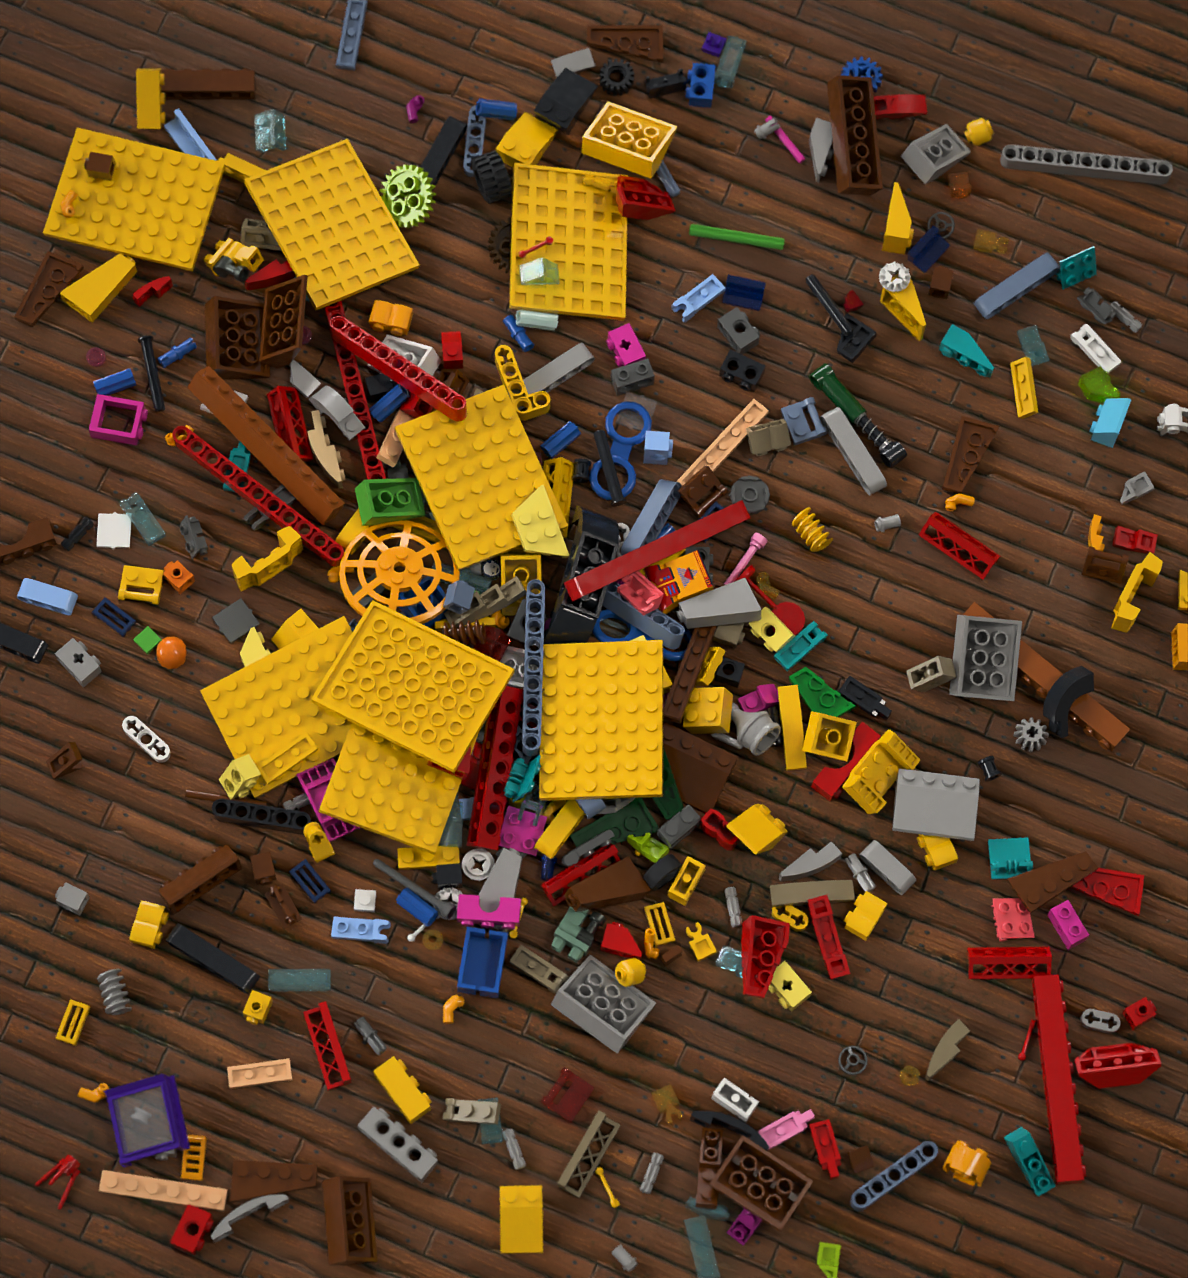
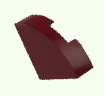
(852, 302)

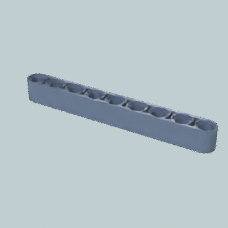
(533, 676)

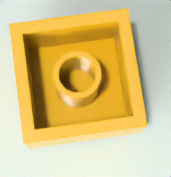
(708, 711)
(829, 736)

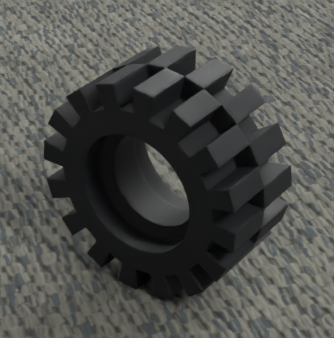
(614, 87)

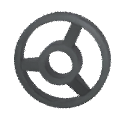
(946, 224)
(853, 1064)

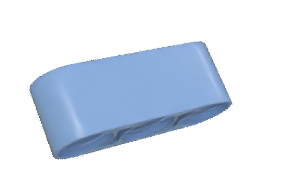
(47, 596)

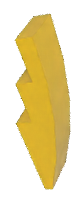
(791, 727)

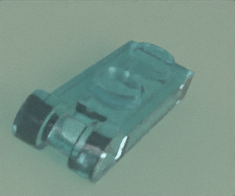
(142, 519)

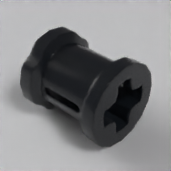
(581, 470)
(989, 768)

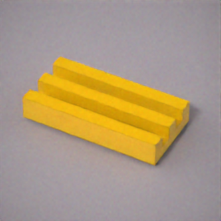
(664, 941)
(80, 1025)

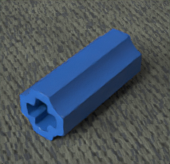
(496, 109)
(115, 383)
(389, 403)
(560, 440)
(417, 907)

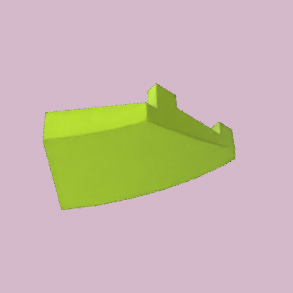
(649, 847)
(828, 1258)

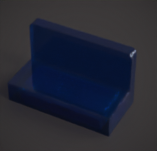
(928, 250)
(744, 292)

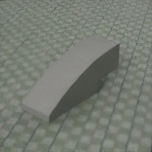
(811, 863)

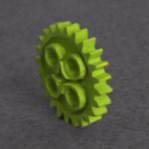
(403, 179)

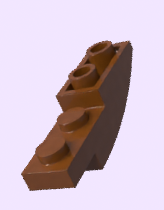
(708, 1167)

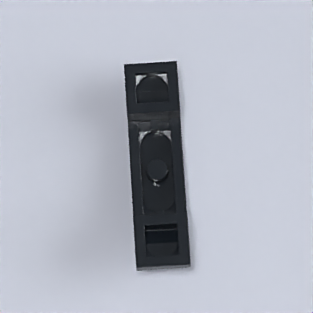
(705, 1118)

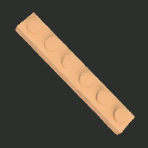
(727, 440)
(163, 1190)

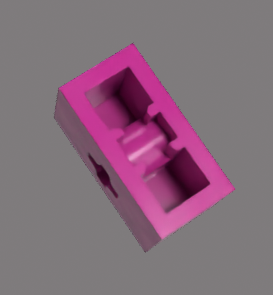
(625, 337)
(1068, 924)

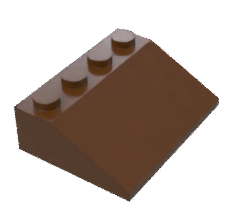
(283, 322)
(234, 338)
(697, 767)
(761, 1183)

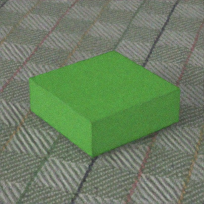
(147, 640)

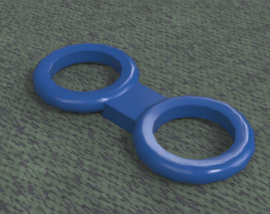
(621, 448)
(634, 633)

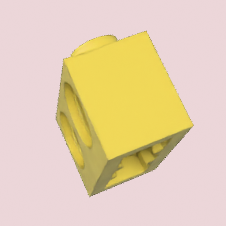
(240, 777)

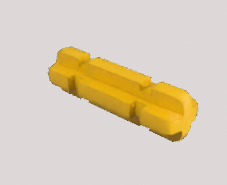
(600, 182)

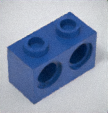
(703, 85)

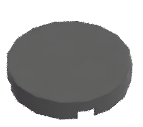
(752, 492)

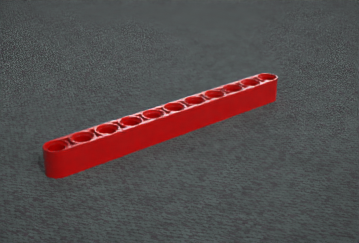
(356, 401)
(254, 487)
(656, 550)

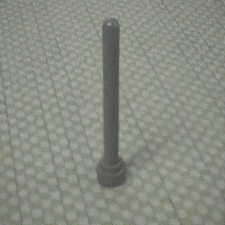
(445, 908)

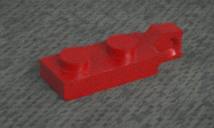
(826, 1147)

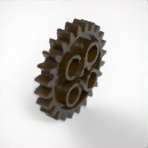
(497, 243)

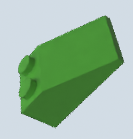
(389, 500)

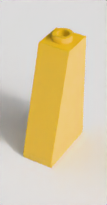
(98, 288)

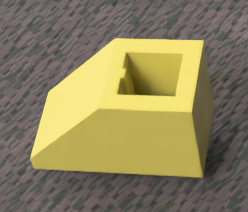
(253, 648)

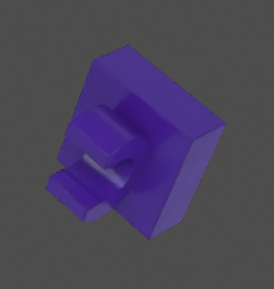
(713, 44)

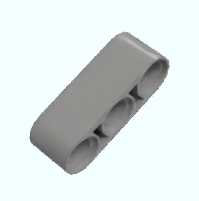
(887, 867)

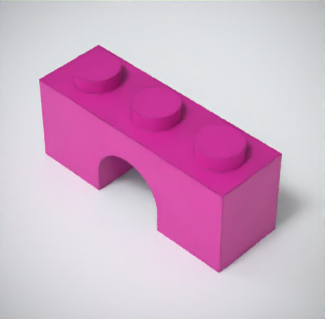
(506, 914)

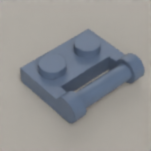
(797, 423)

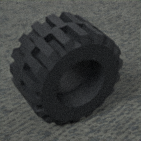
(491, 177)

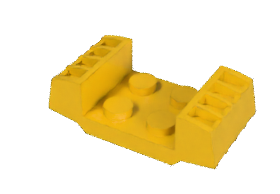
(267, 568)
(1143, 572)
(879, 771)

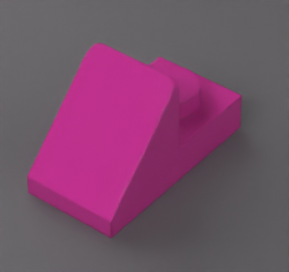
(759, 700)

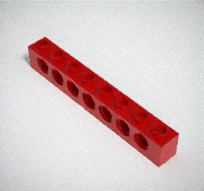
(487, 774)

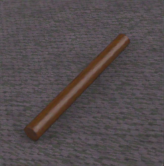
(213, 797)

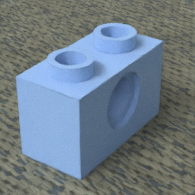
(657, 447)

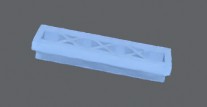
(186, 137)

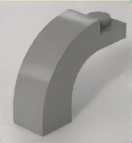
(336, 407)

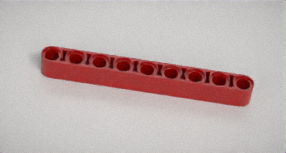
(398, 368)

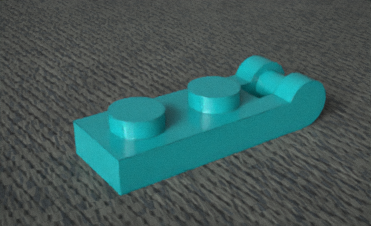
(800, 646)

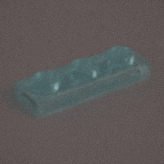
(299, 979)
(701, 1247)

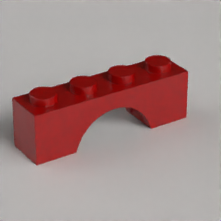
(830, 780)

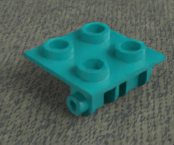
(1077, 268)
(521, 778)
(1009, 857)

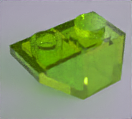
(1097, 386)

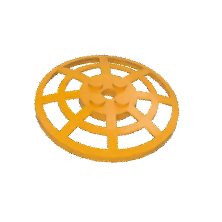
(393, 580)

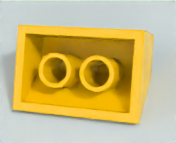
(293, 629)

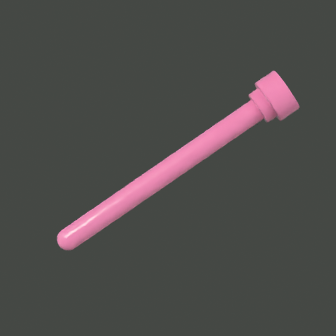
(757, 542)

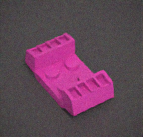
(315, 783)

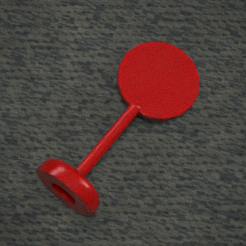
(787, 612)

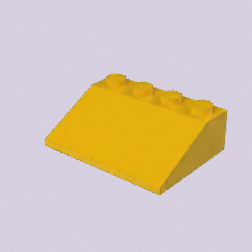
(628, 139)

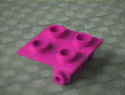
(521, 834)

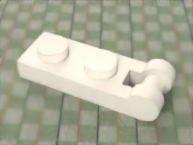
(1096, 349)

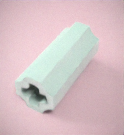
(536, 319)

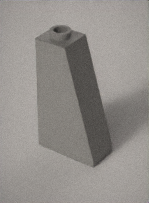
(721, 606)
(501, 882)

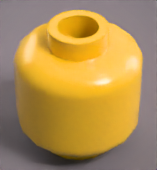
(979, 132)
(630, 972)

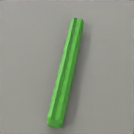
(736, 236)

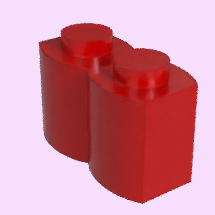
(715, 825)

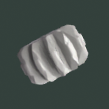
(1035, 728)

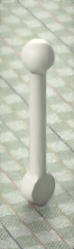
(411, 937)

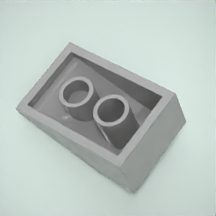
(935, 153)

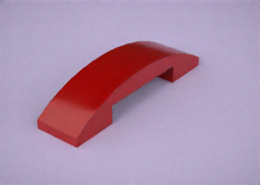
(827, 937)

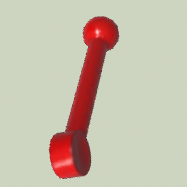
(549, 240)
(1022, 1056)

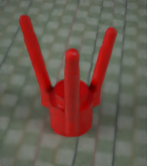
(66, 1166)

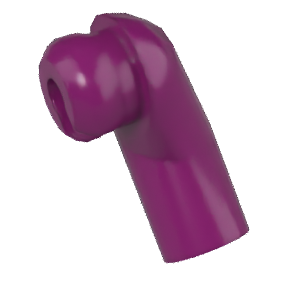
(412, 108)

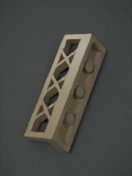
(258, 235)
(581, 1150)

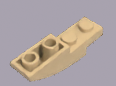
(325, 453)

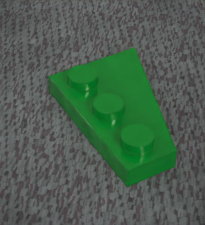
(818, 695)

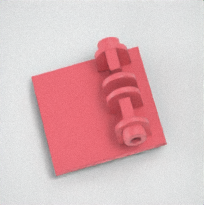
(1011, 919)

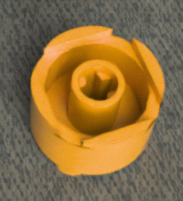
(967, 1164)

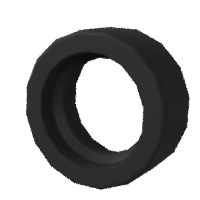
(662, 872)

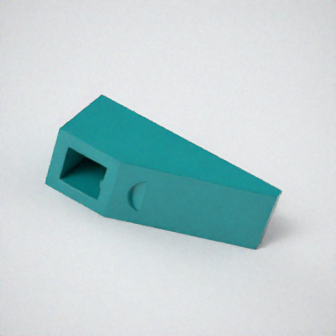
(963, 348)
(1029, 1160)

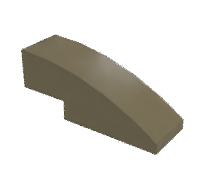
(947, 1048)

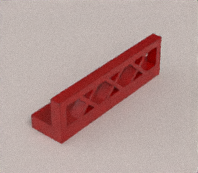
(285, 424)
(960, 538)
(578, 870)
(1008, 956)
(333, 1040)

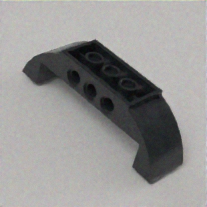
(592, 546)

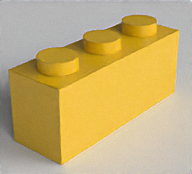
(150, 98)
(403, 1089)

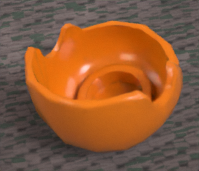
(171, 652)

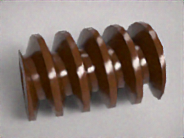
(466, 634)

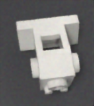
(1171, 420)

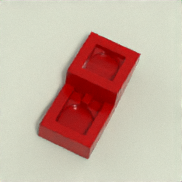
(157, 287)
(1135, 541)

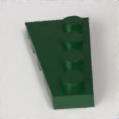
(671, 801)
(630, 820)

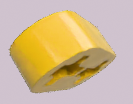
(792, 912)

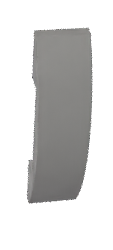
(272, 1201)

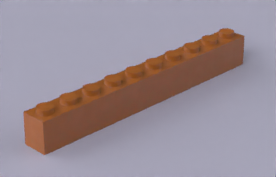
(265, 445)
(1084, 711)

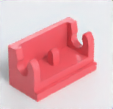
(640, 593)

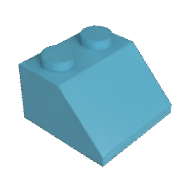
(1110, 421)

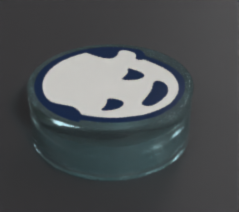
(491, 569)

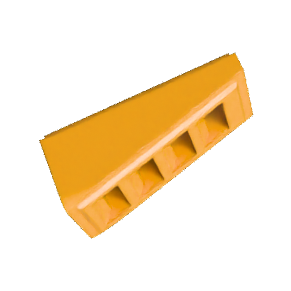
(201, 1158)

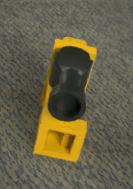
(229, 255)

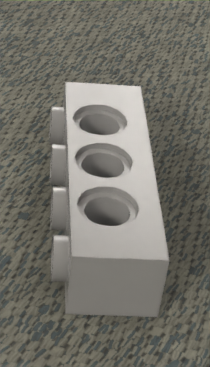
(420, 1168)

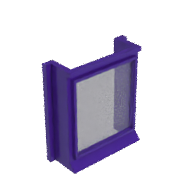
(147, 1118)

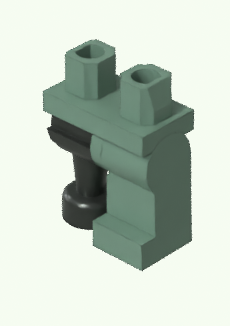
(574, 936)

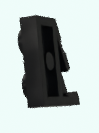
(853, 345)

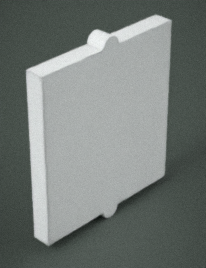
(113, 531)

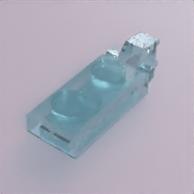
(454, 826)

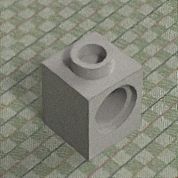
(72, 898)

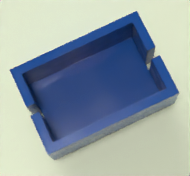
(482, 962)

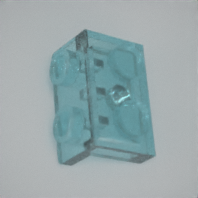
(270, 131)

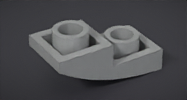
(576, 62)

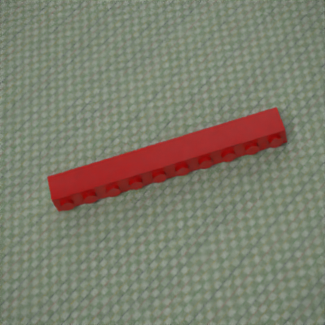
(1057, 1080)

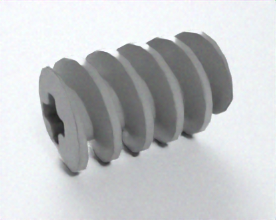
(112, 992)

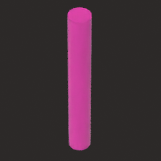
(788, 143)

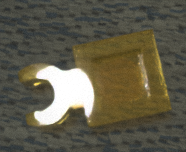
(987, 240)
(666, 1101)

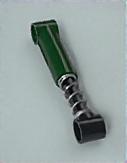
(825, 380)

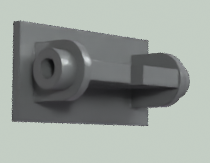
(1090, 301)
(190, 529)

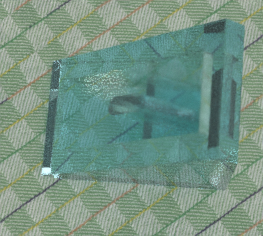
(539, 272)

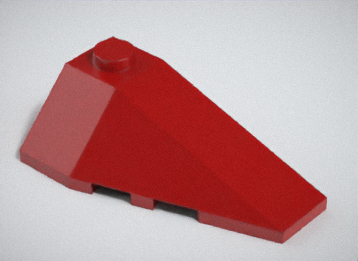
(761, 947)

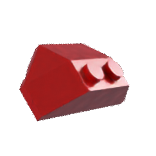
(642, 199)
(1117, 1064)

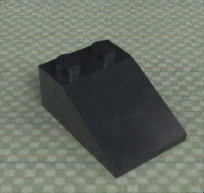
(565, 100)

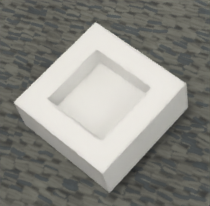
(365, 900)

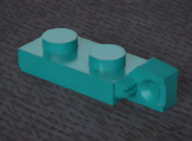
(241, 458)

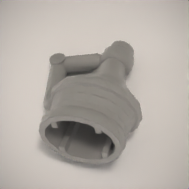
(754, 731)

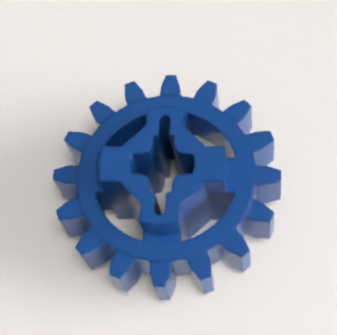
(864, 69)

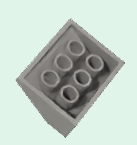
(986, 657)
(935, 804)
(602, 1004)

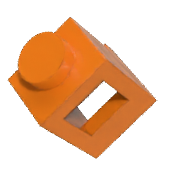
(180, 582)

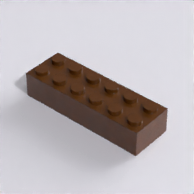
(854, 135)

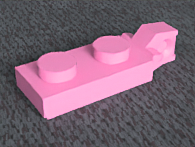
(786, 1128)

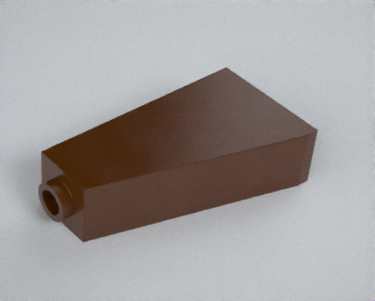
(608, 887)

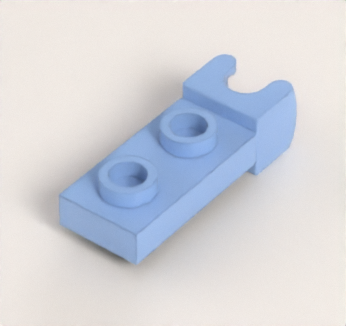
(698, 297)
(360, 929)

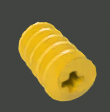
(810, 531)

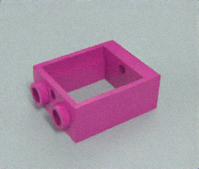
(113, 435)

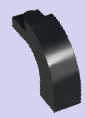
(1063, 694)

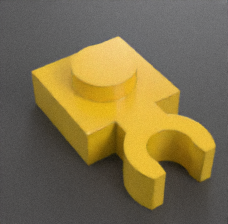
(700, 945)

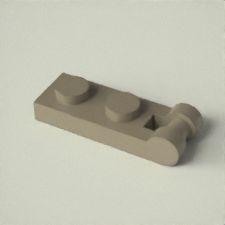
(538, 968)
(472, 1111)

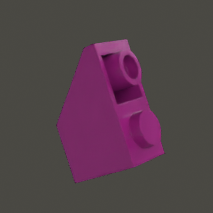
(744, 1227)

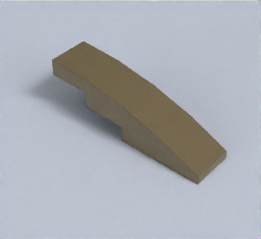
(489, 602)
(798, 893)

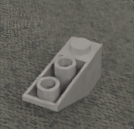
(820, 146)

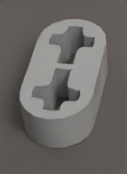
(1101, 1016)

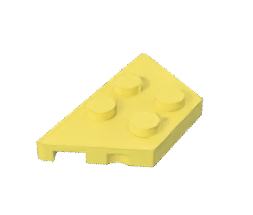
(538, 526)

